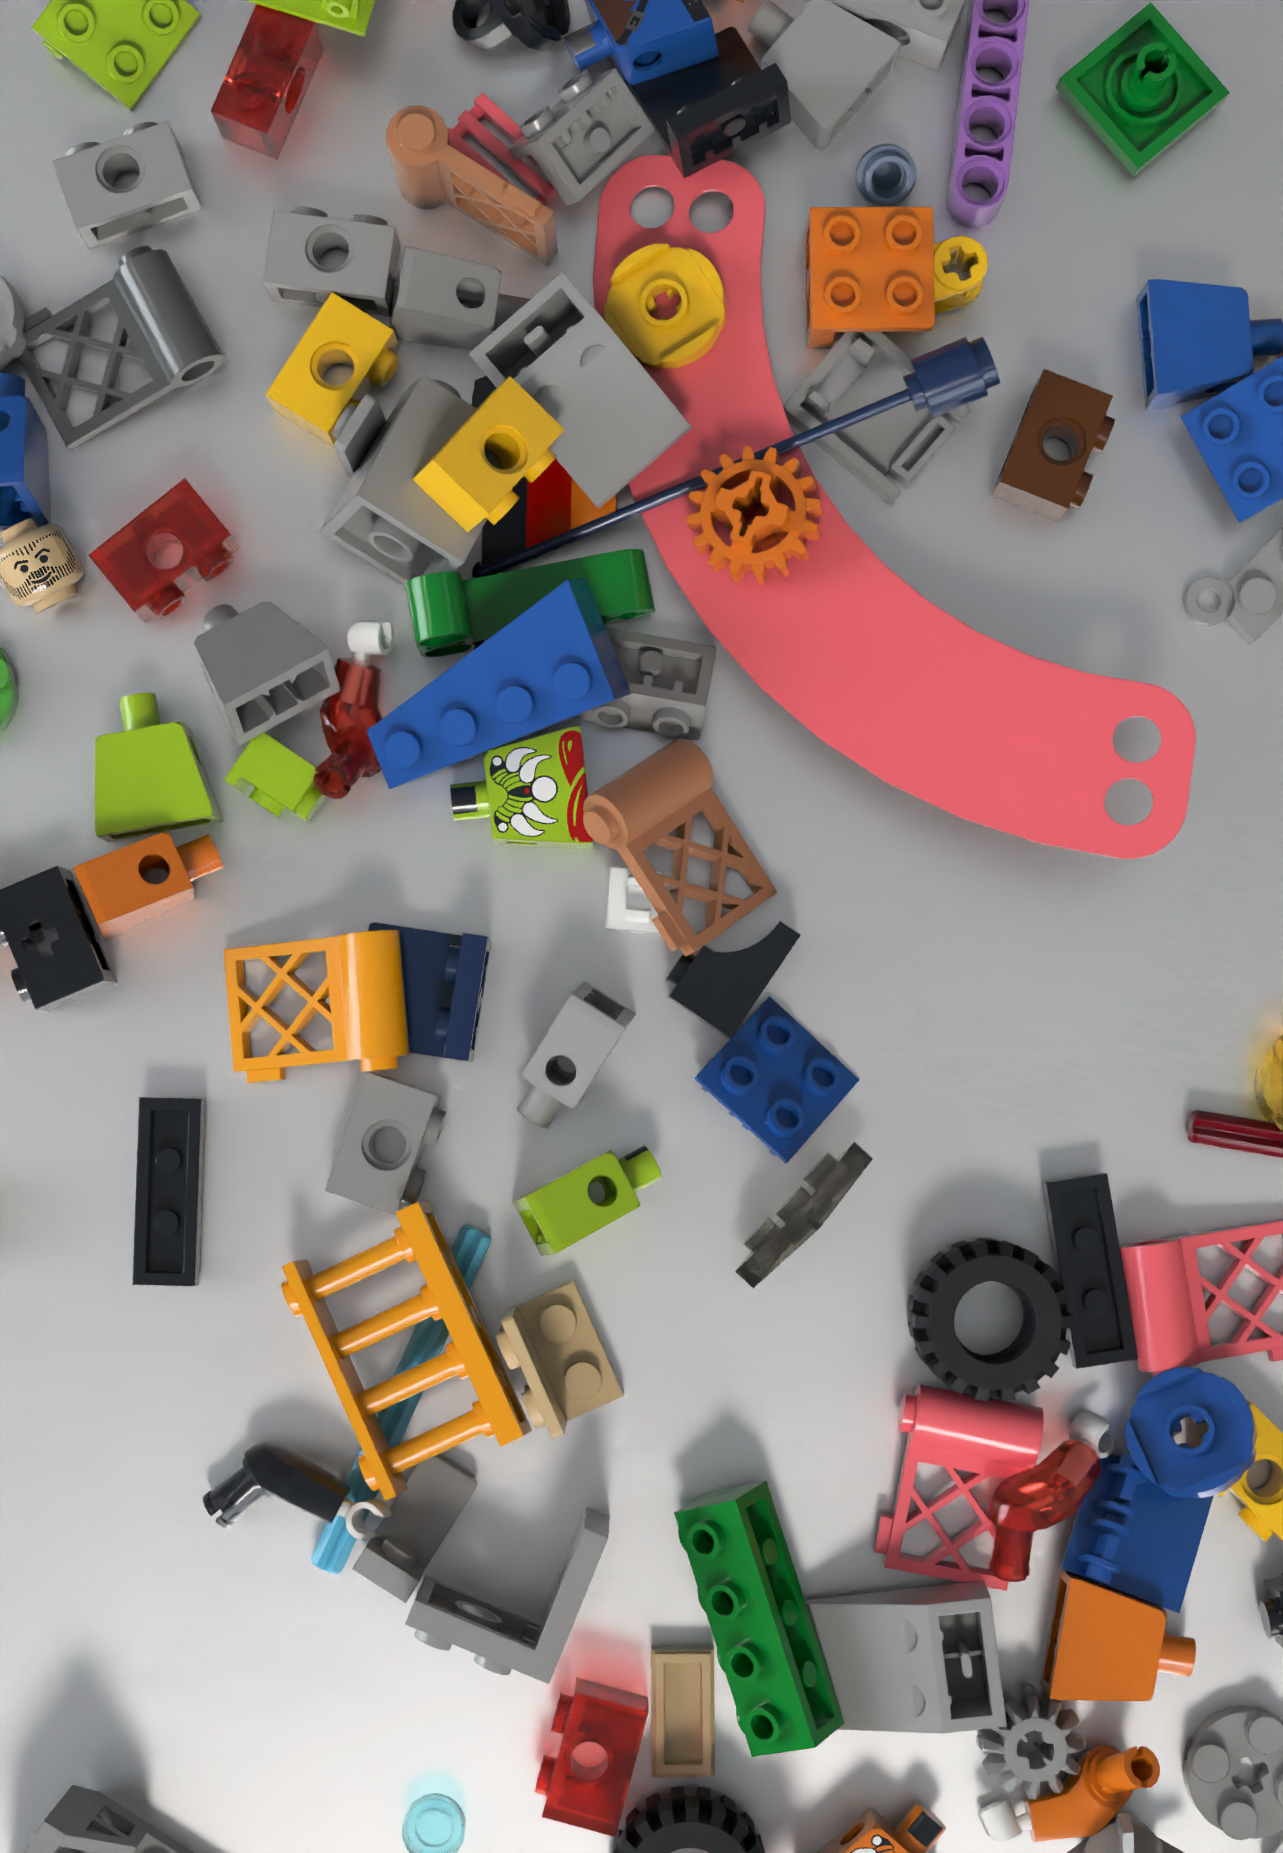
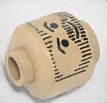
(38, 565)

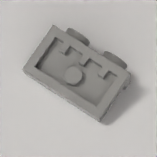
(584, 133)
(666, 685)

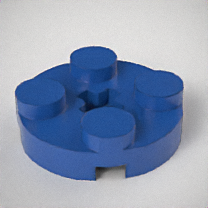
(1226, 1447)

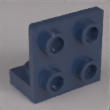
(442, 989)

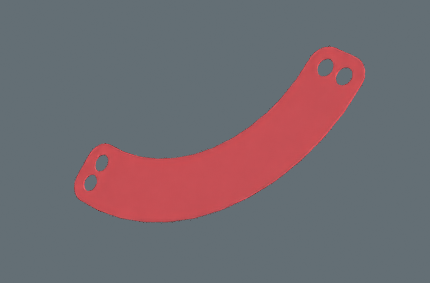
(844, 634)

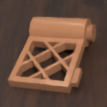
(436, 174)
(648, 805)

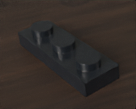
(168, 1191)
(1090, 1269)

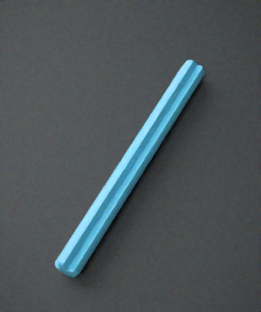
(425, 1343)

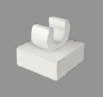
(628, 904)

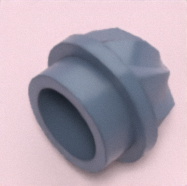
(885, 175)

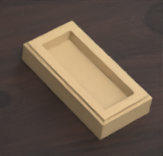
(683, 1711)

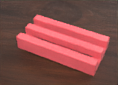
(470, 124)

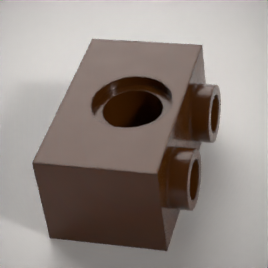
(1064, 411)

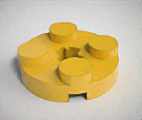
(698, 316)

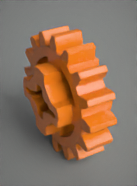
(779, 524)

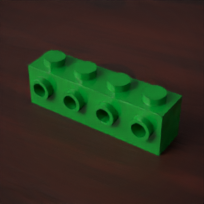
(759, 1619)

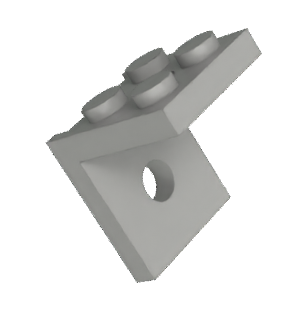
(502, 1636)

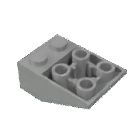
(588, 383)
(913, 1658)

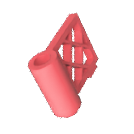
(1170, 1303)
(960, 1435)

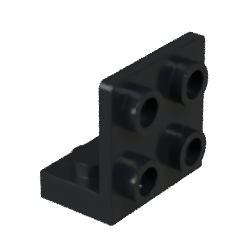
(715, 105)

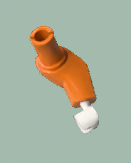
(1084, 1803)

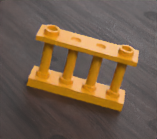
(469, 1354)

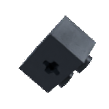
(78, 959)

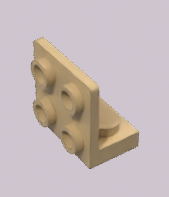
(558, 1356)

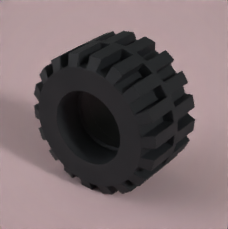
(1041, 1332)
(688, 1823)

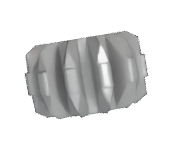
(1048, 1759)

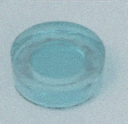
(434, 1825)

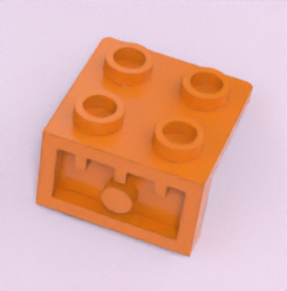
(868, 271)

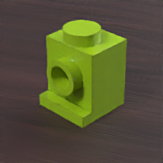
(279, 778)

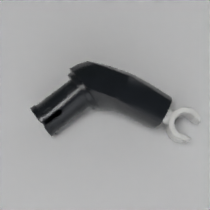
(296, 1480)

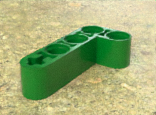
(461, 614)

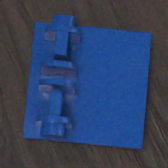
(1243, 440)
(777, 1080)
(1136, 1535)

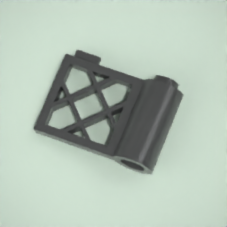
(161, 325)

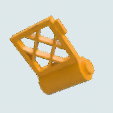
(364, 1003)

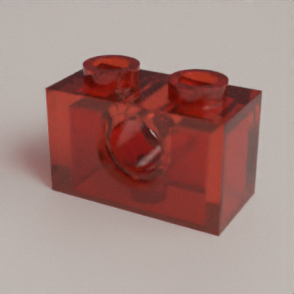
(267, 80)
(131, 553)
(596, 1794)

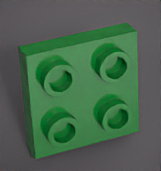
(1142, 89)

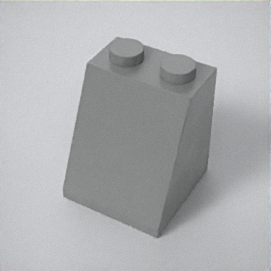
(384, 511)

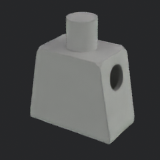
(828, 62)
(431, 297)
(262, 667)
(586, 1034)

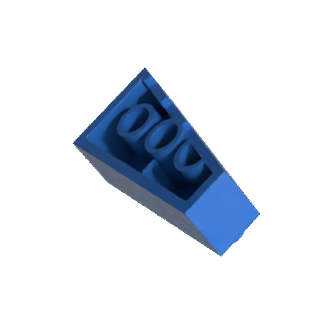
(517, 682)

